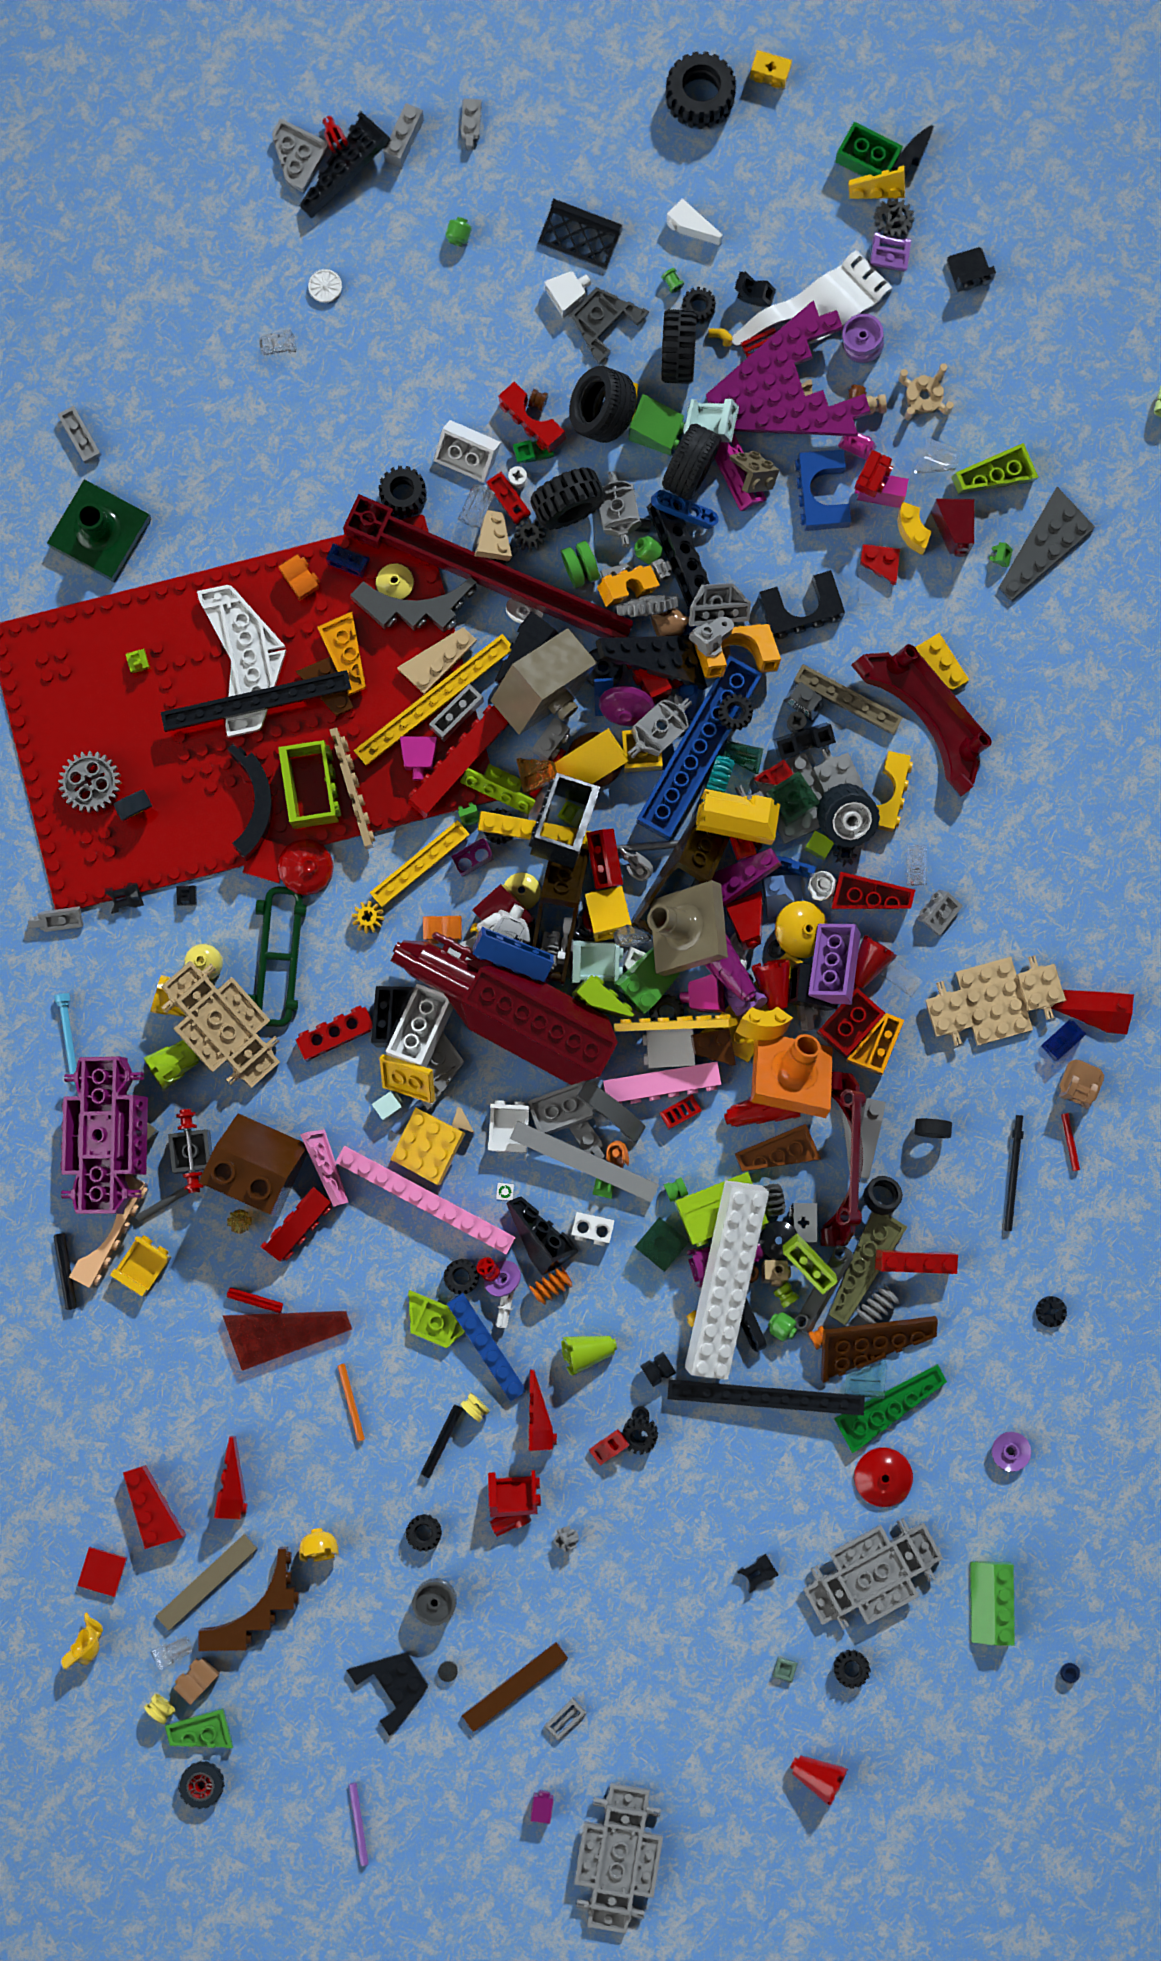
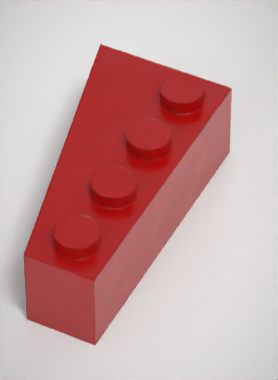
(152, 1513)

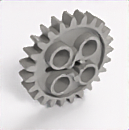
(647, 605)
(97, 797)

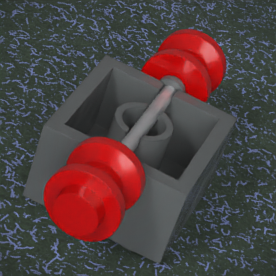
(189, 1150)

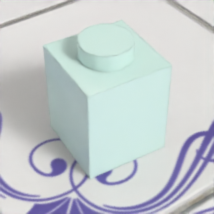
(388, 1105)

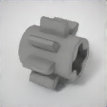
(661, 569)
(566, 1538)

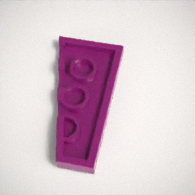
(745, 874)

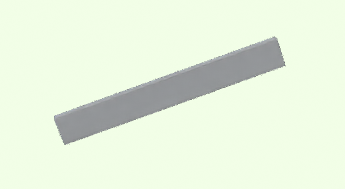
(584, 1161)

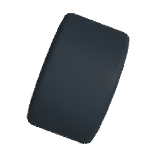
(132, 805)

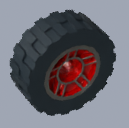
(192, 1793)

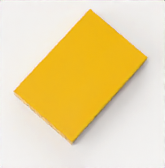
(407, 1078)

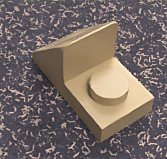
(461, 1122)

